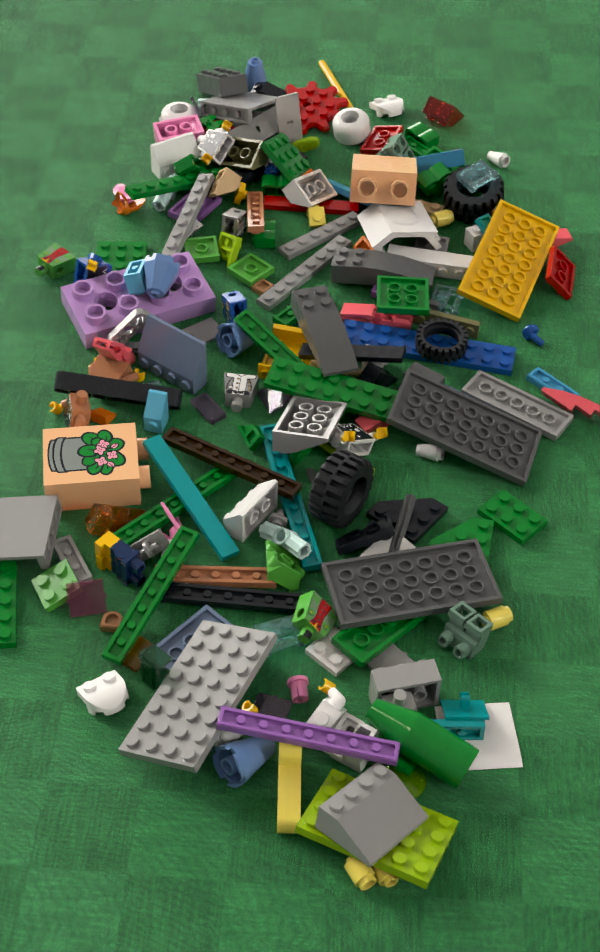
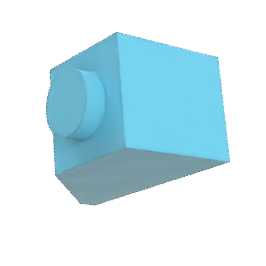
(135, 277)
(156, 411)

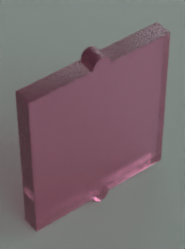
(86, 597)

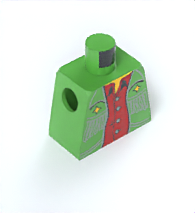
(55, 262)
(313, 617)

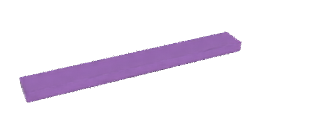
(308, 735)

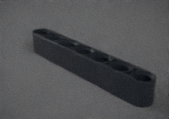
(113, 389)

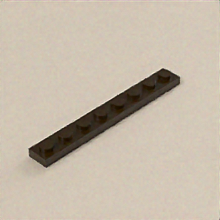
(230, 462)

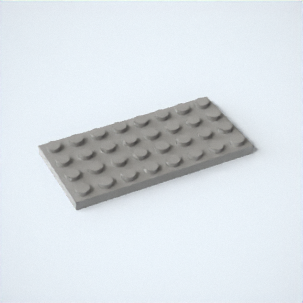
(183, 713)

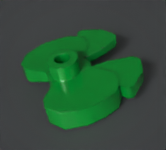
(207, 121)

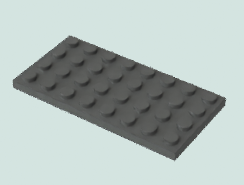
(465, 427)
(409, 583)

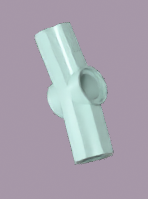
(162, 201)
(285, 538)

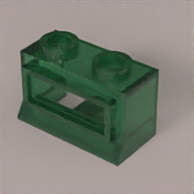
(152, 661)

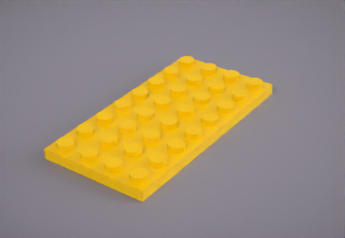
(508, 260)

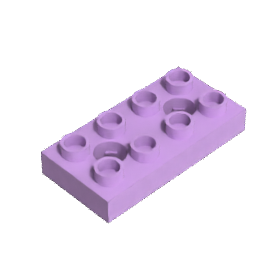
(87, 300)

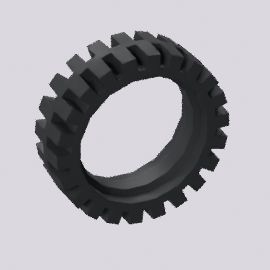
(441, 327)

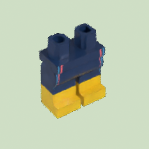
(120, 559)

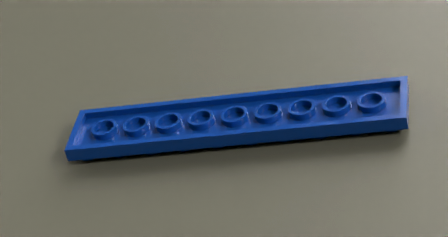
(478, 356)

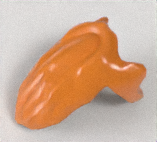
(125, 209)

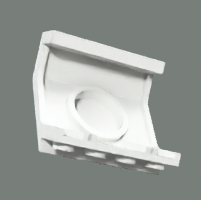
(390, 221)

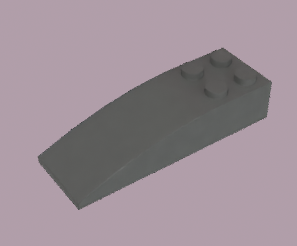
(363, 266)
(324, 330)

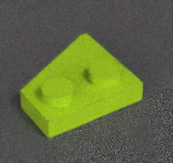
(229, 247)

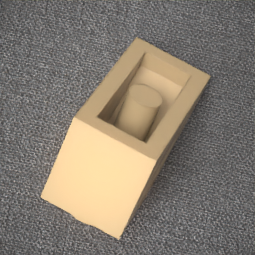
(225, 183)

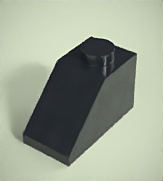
(267, 89)
(377, 375)

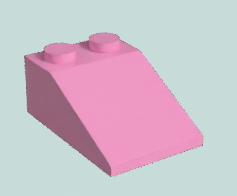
(175, 127)

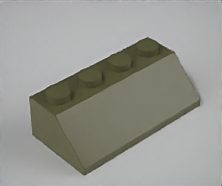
(245, 154)

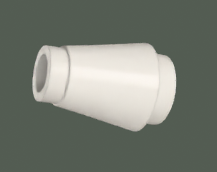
(499, 159)
(430, 452)

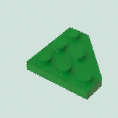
(471, 529)

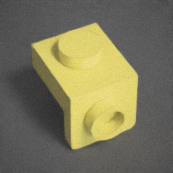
(316, 216)

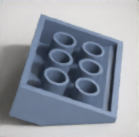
(173, 355)

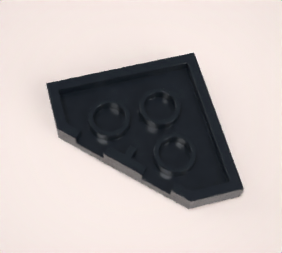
(424, 515)

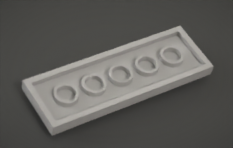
(518, 404)

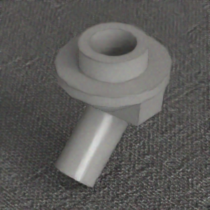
(278, 518)

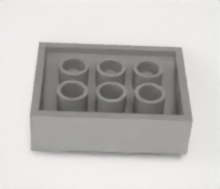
(306, 424)
(370, 814)

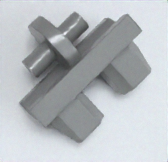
(151, 544)

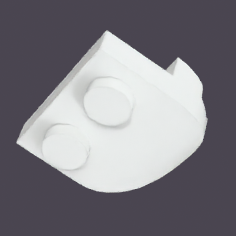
(389, 106)
(104, 693)

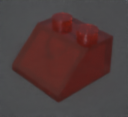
(442, 112)

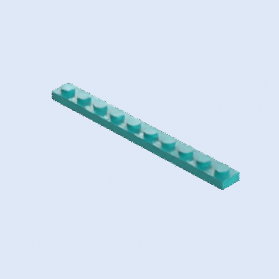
(295, 509)

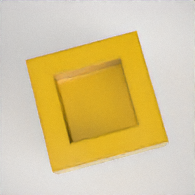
(240, 194)

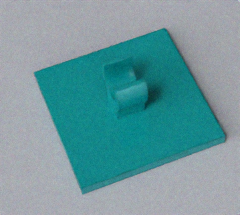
(464, 708)

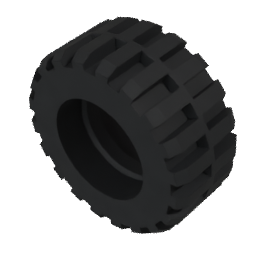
(470, 208)
(340, 488)

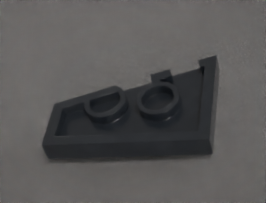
(372, 533)

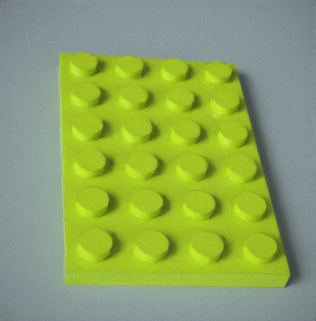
(411, 860)

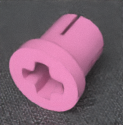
(298, 688)

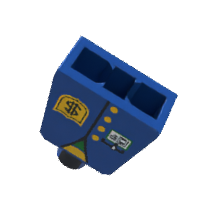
(233, 304)

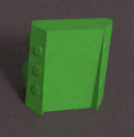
(283, 566)

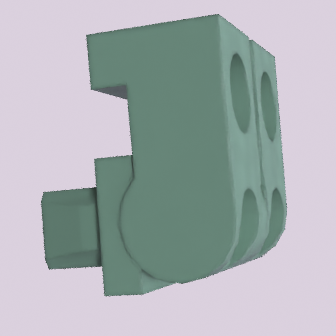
(395, 148)
(464, 632)

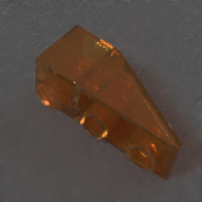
(109, 518)

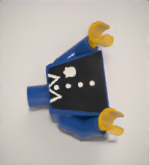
(90, 267)

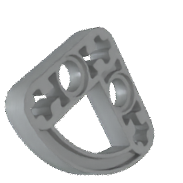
(123, 336)

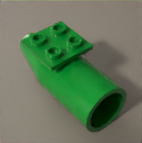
(422, 742)

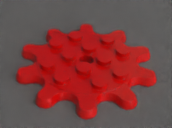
(317, 105)

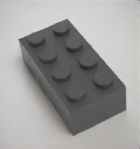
(222, 82)

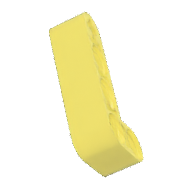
(289, 788)

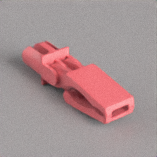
(368, 314)
(114, 350)

